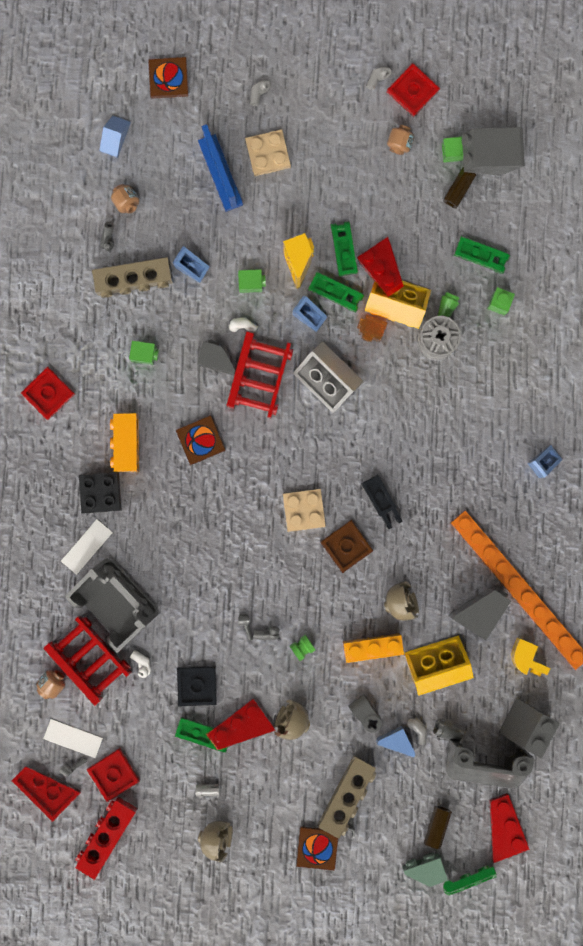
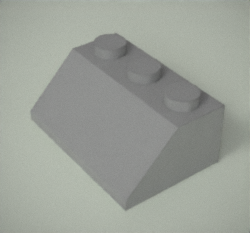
(328, 377)

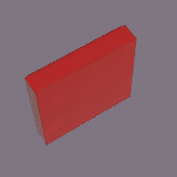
(413, 90)
(47, 393)
(113, 775)

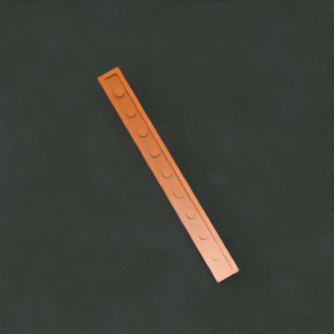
(519, 589)

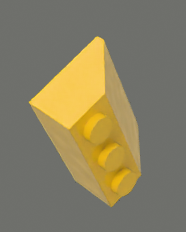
(298, 255)
(403, 306)
(439, 665)

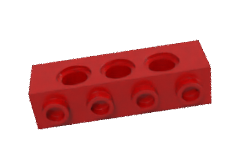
(92, 865)

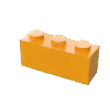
(125, 442)
(373, 648)

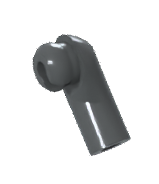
(106, 236)
(272, 634)

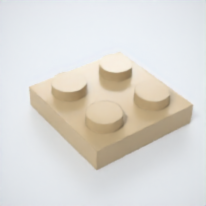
(268, 152)
(304, 510)

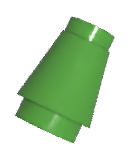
(448, 304)

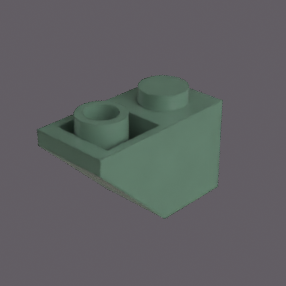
(426, 870)

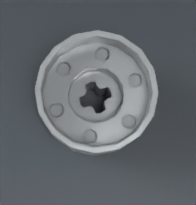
(433, 347)

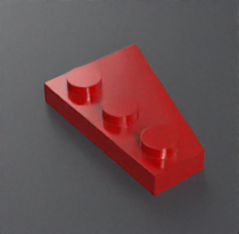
(382, 267)
(240, 726)
(45, 792)
(506, 830)

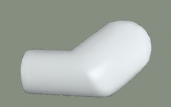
(238, 323)
(143, 663)

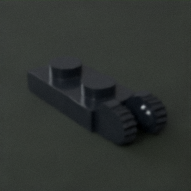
(381, 499)

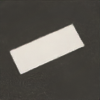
(86, 546)
(72, 738)

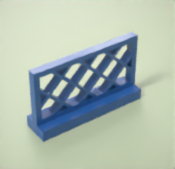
(219, 170)

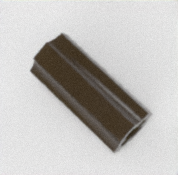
(459, 188)
(437, 827)

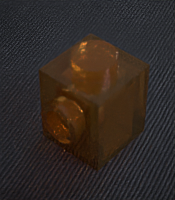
(371, 328)

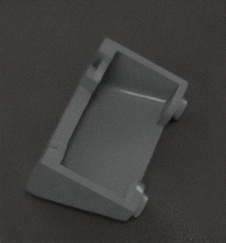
(114, 602)
(511, 775)

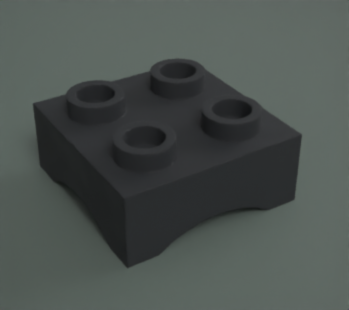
(100, 492)

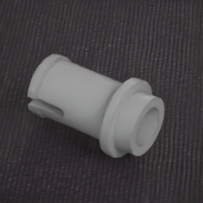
(207, 790)

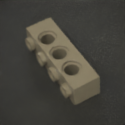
(123, 272)
(339, 827)

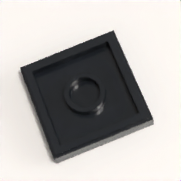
(196, 686)

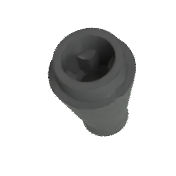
(446, 730)

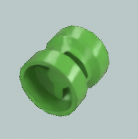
(303, 647)

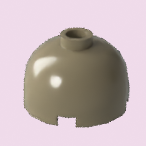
(401, 602)
(292, 721)
(215, 839)

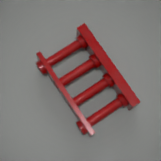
(247, 362)
(81, 678)

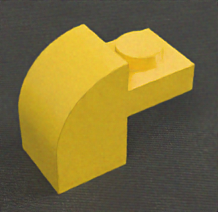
(522, 658)

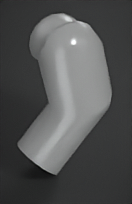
(378, 75)
(258, 90)
(421, 730)

